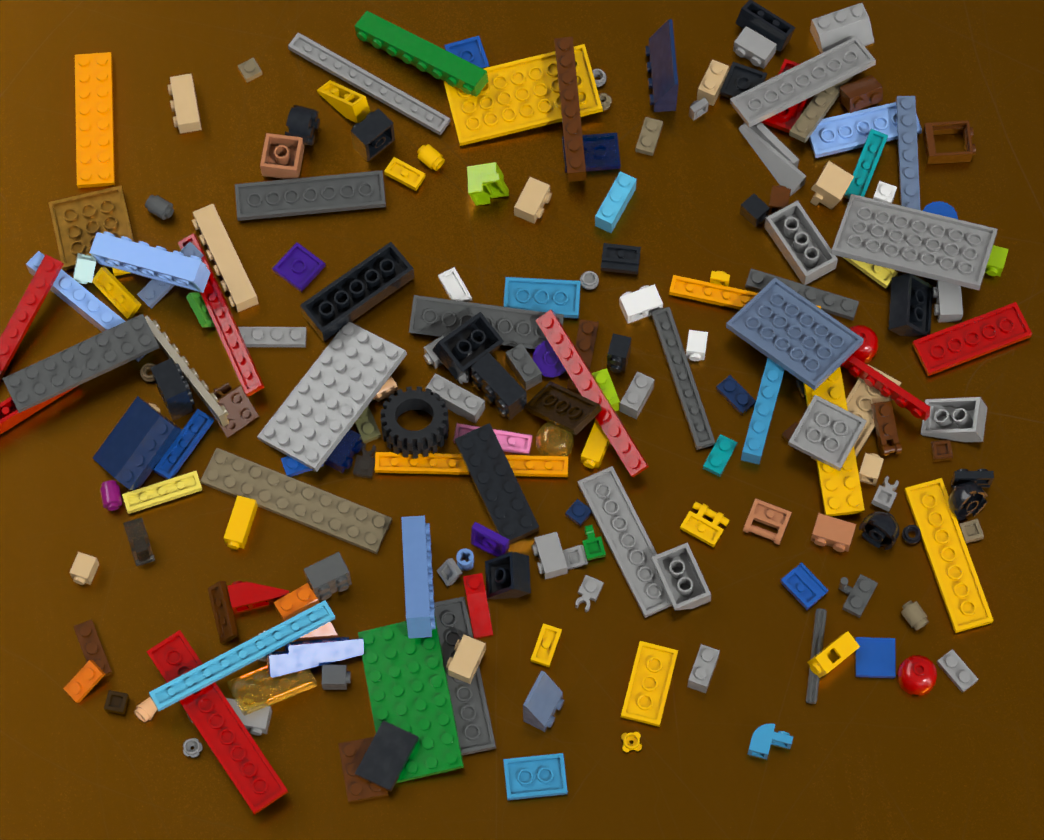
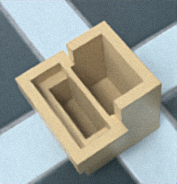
(831, 185)

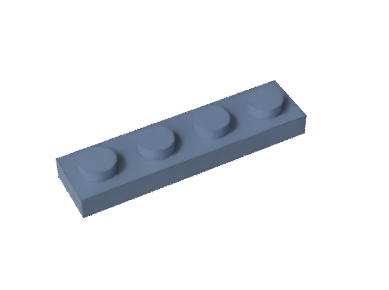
(155, 289)

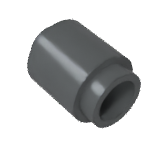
(159, 207)

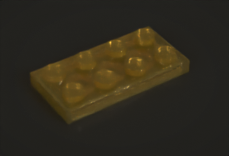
(259, 690)

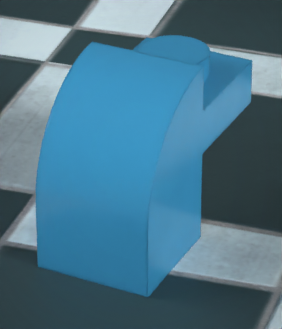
(764, 737)

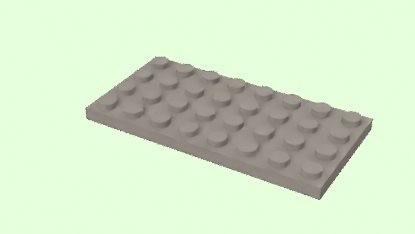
(914, 241)
(332, 395)

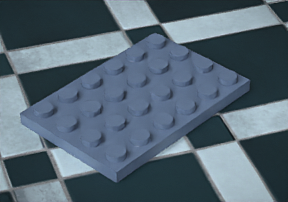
(794, 333)

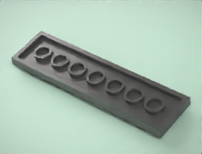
(310, 195)
(443, 316)
(80, 363)
(467, 699)

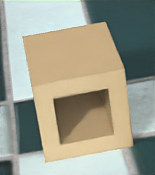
(870, 468)
(84, 568)

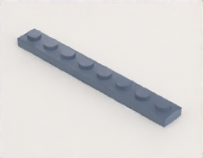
(908, 152)

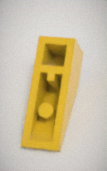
(346, 101)

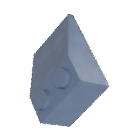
(542, 702)

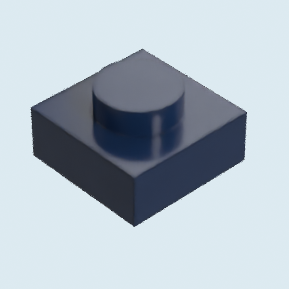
(578, 512)

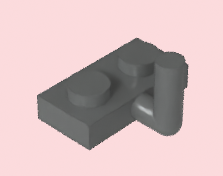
(858, 595)

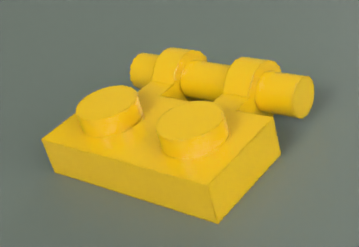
(701, 528)

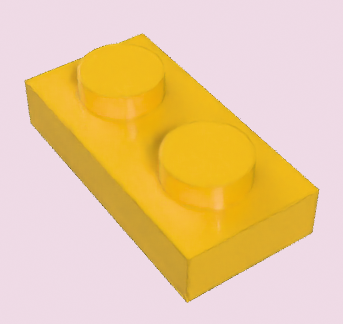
(405, 173)
(546, 645)

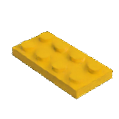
(649, 683)

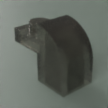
(139, 541)

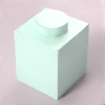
(84, 268)

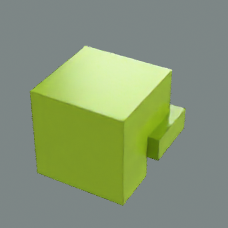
(486, 182)

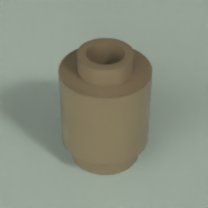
(914, 615)

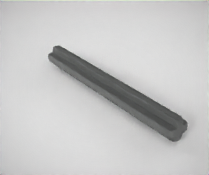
(817, 646)

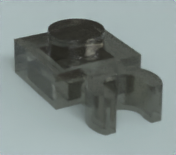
(365, 464)

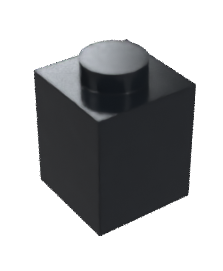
(754, 210)

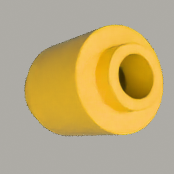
(430, 157)

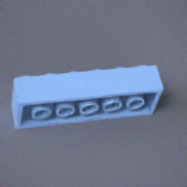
(150, 261)

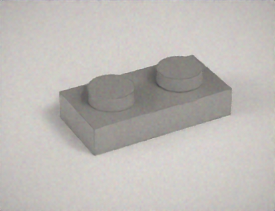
(957, 671)

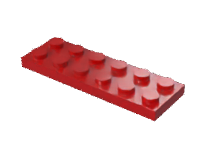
(972, 339)

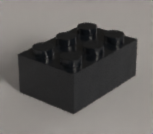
(467, 345)
(498, 386)
(173, 389)

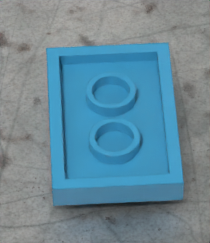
(535, 776)

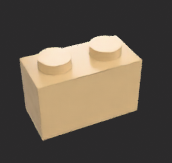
(712, 82)
(532, 200)
(466, 658)

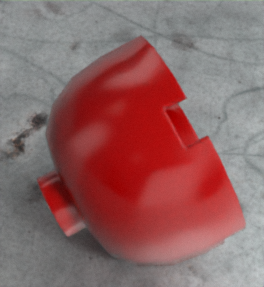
(870, 345)
(917, 675)

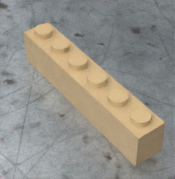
(225, 258)

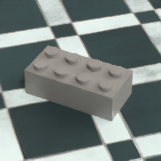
(800, 243)

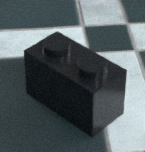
(618, 353)

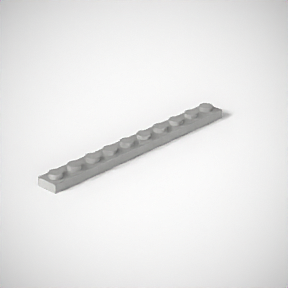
(369, 83)

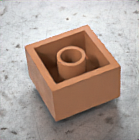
(282, 156)

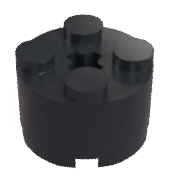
(302, 123)

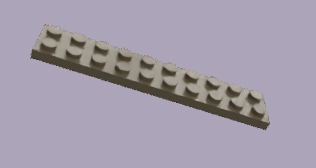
(297, 500)

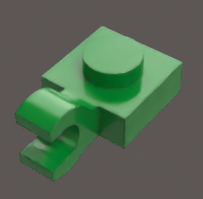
(593, 545)

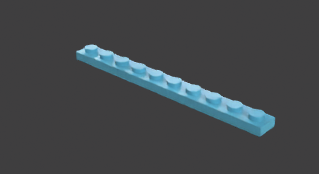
(241, 655)

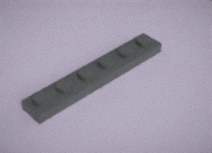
(829, 302)

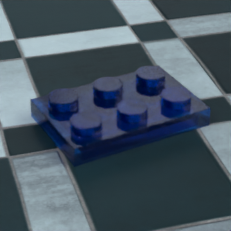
(600, 152)

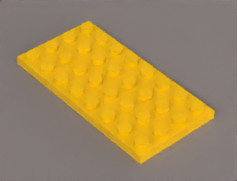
(520, 97)

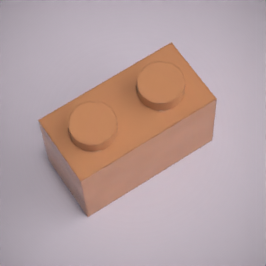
(833, 533)

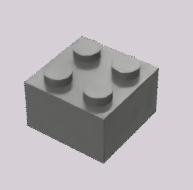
(328, 576)

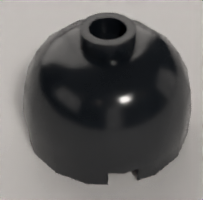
(967, 499)
(880, 529)

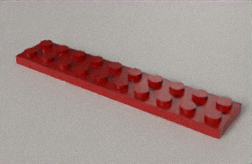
(220, 727)

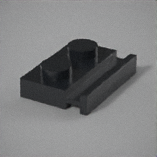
(620, 258)
(981, 477)

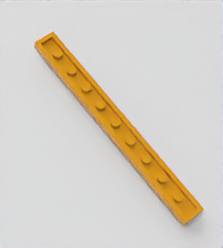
(453, 464)

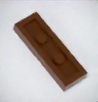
(222, 612)
(92, 645)

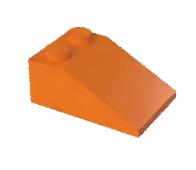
(296, 603)

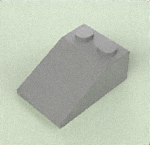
(956, 419)

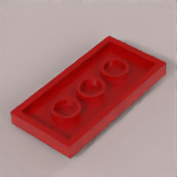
(787, 118)

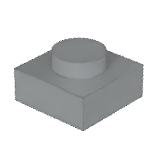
(698, 108)
(575, 557)
(449, 572)

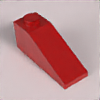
(250, 596)
(477, 605)

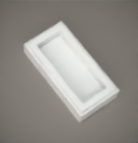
(454, 285)

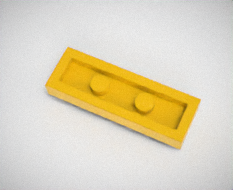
(116, 293)

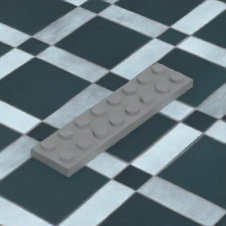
(802, 81)
(625, 539)

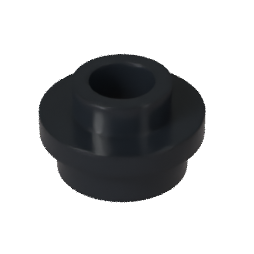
(911, 529)

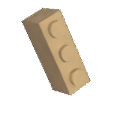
(184, 103)

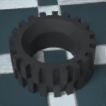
(414, 441)

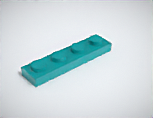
(866, 163)

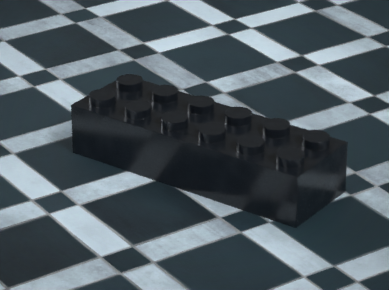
(357, 291)
(496, 484)

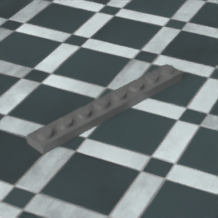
(683, 378)

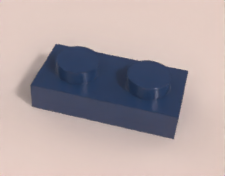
(736, 395)

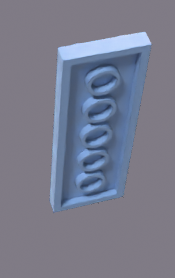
(852, 129)

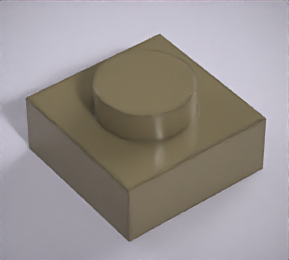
(250, 69)
(971, 531)

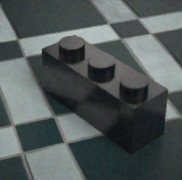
(765, 24)

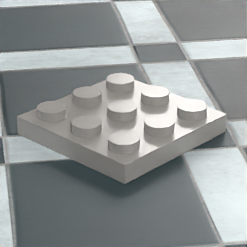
(827, 432)

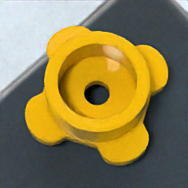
(635, 737)

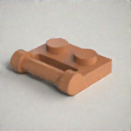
(768, 515)

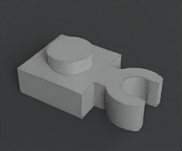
(885, 495)
(589, 591)

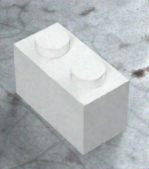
(640, 303)

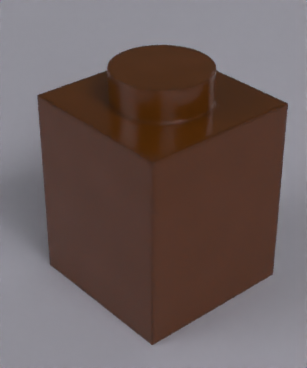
(779, 198)

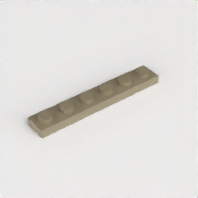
(815, 112)

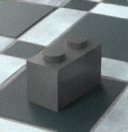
(523, 367)

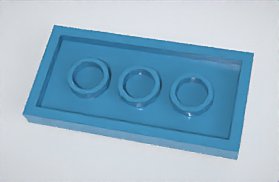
(543, 295)

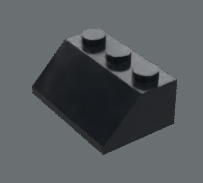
(910, 306)

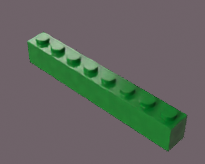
(421, 54)

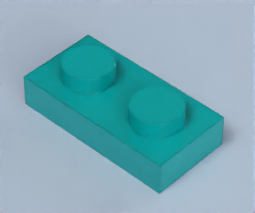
(720, 455)

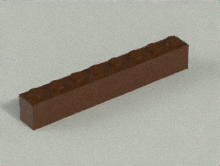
(570, 109)

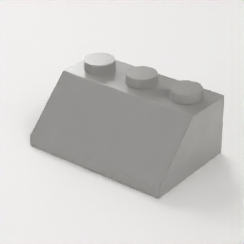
(842, 26)
(682, 578)

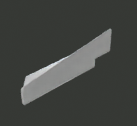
(775, 156)

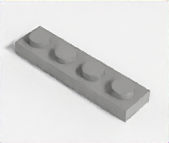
(274, 336)

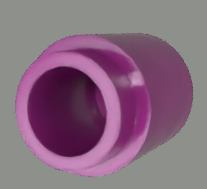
(110, 495)

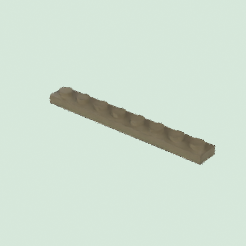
(190, 375)

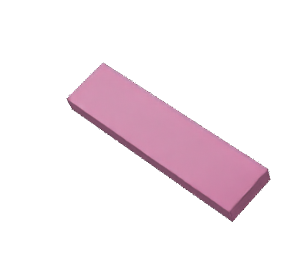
(509, 441)

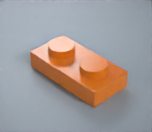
(84, 681)

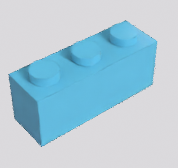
(615, 202)

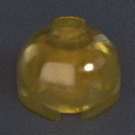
(554, 441)

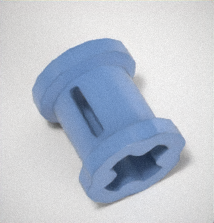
(467, 554)

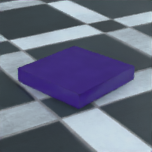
(299, 267)
(489, 540)

